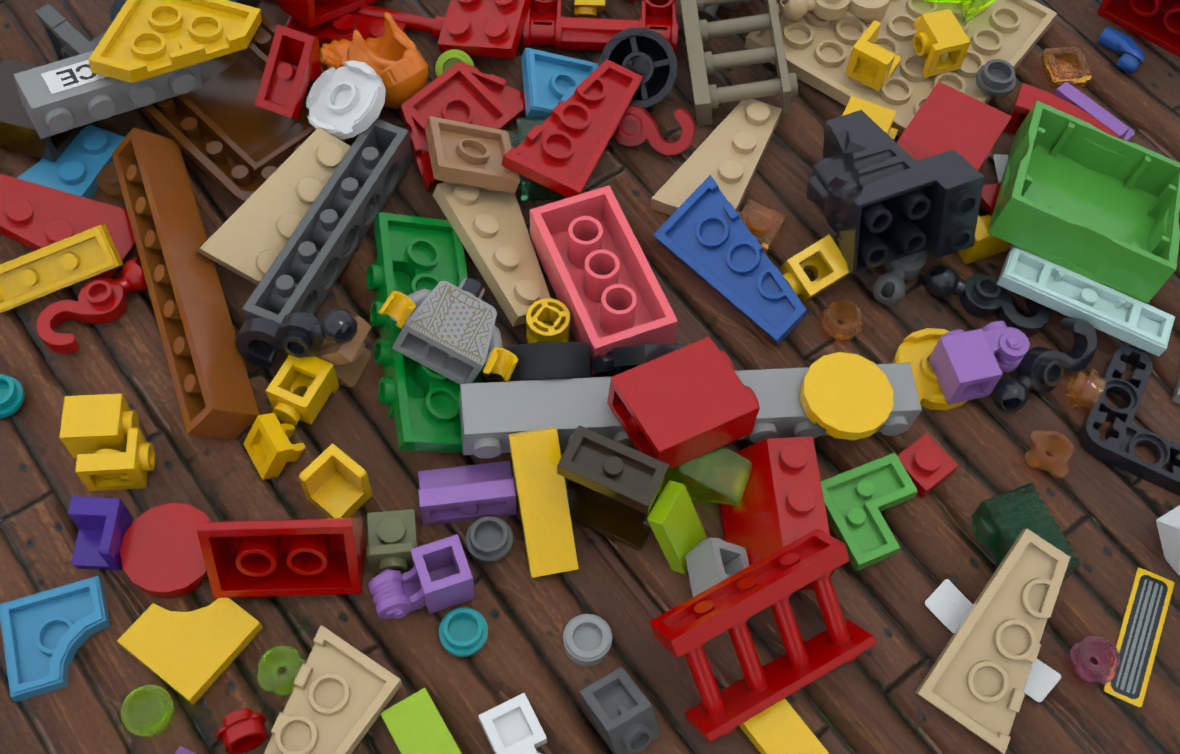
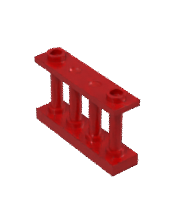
(728, 608)

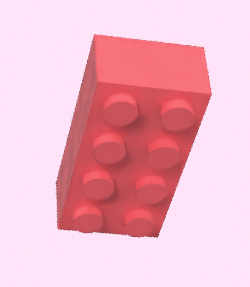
(600, 273)

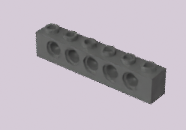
(333, 225)

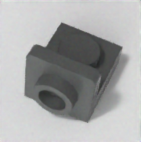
(621, 712)

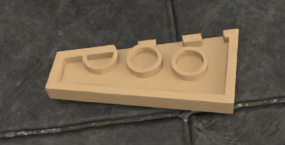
(727, 154)
(272, 213)
(498, 244)
(992, 651)
(333, 700)

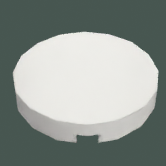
(346, 99)

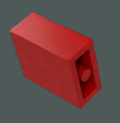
(683, 403)

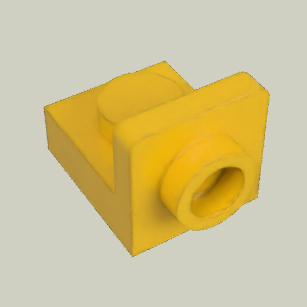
(115, 469)

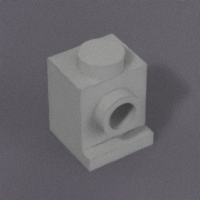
(713, 562)

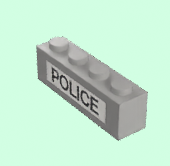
(71, 96)

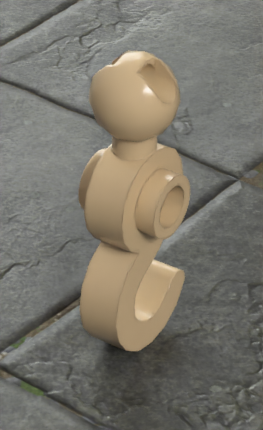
(833, 8)

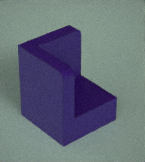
(100, 531)

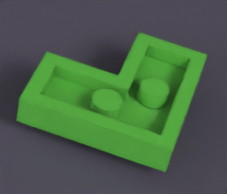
(855, 504)

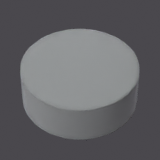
(587, 639)

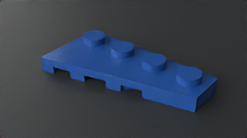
(726, 256)

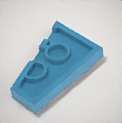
(79, 163)

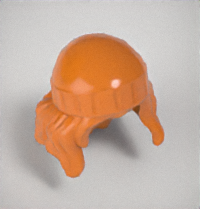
(391, 56)

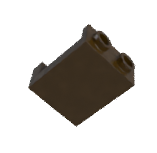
(611, 486)

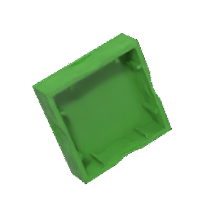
(1090, 203)

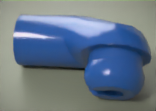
(1125, 46)

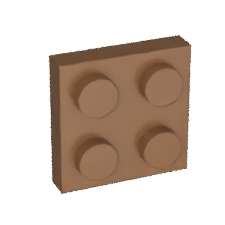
(470, 155)

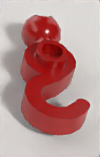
(639, 125)
(98, 303)

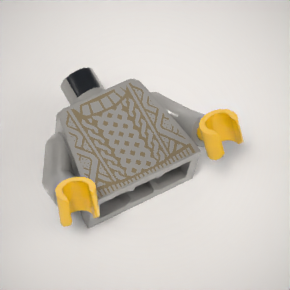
(450, 331)

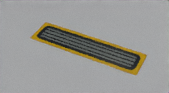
(1140, 636)

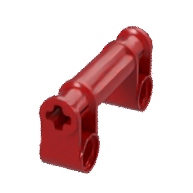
(549, 28)

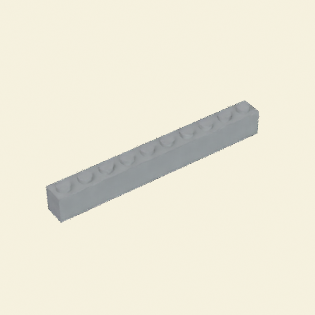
(511, 407)

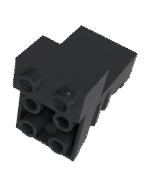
(889, 202)

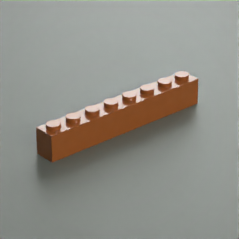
(184, 288)

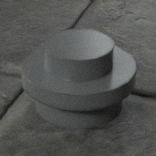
(996, 78)
(489, 539)

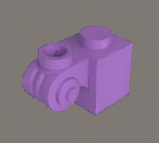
(974, 360)
(436, 581)

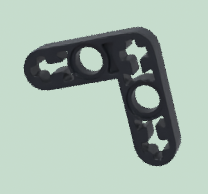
(1122, 433)

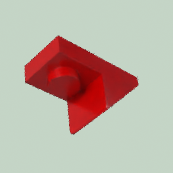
(289, 68)

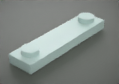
(1086, 300)

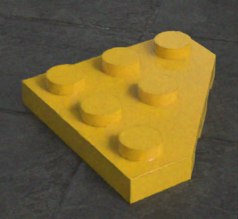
(171, 35)

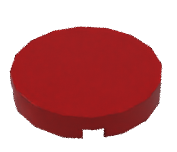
(164, 550)

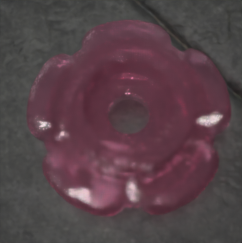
(1103, 651)

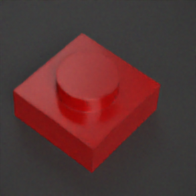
(927, 464)

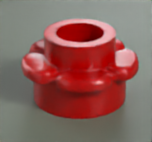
(242, 731)

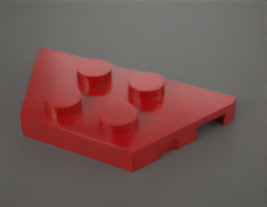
(459, 96)

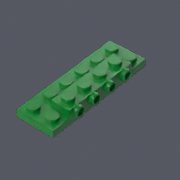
(412, 257)

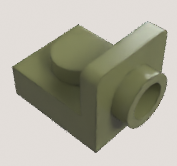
(390, 540)

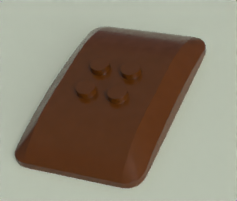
(224, 128)

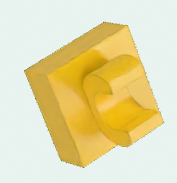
(270, 445)

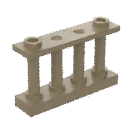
(704, 63)

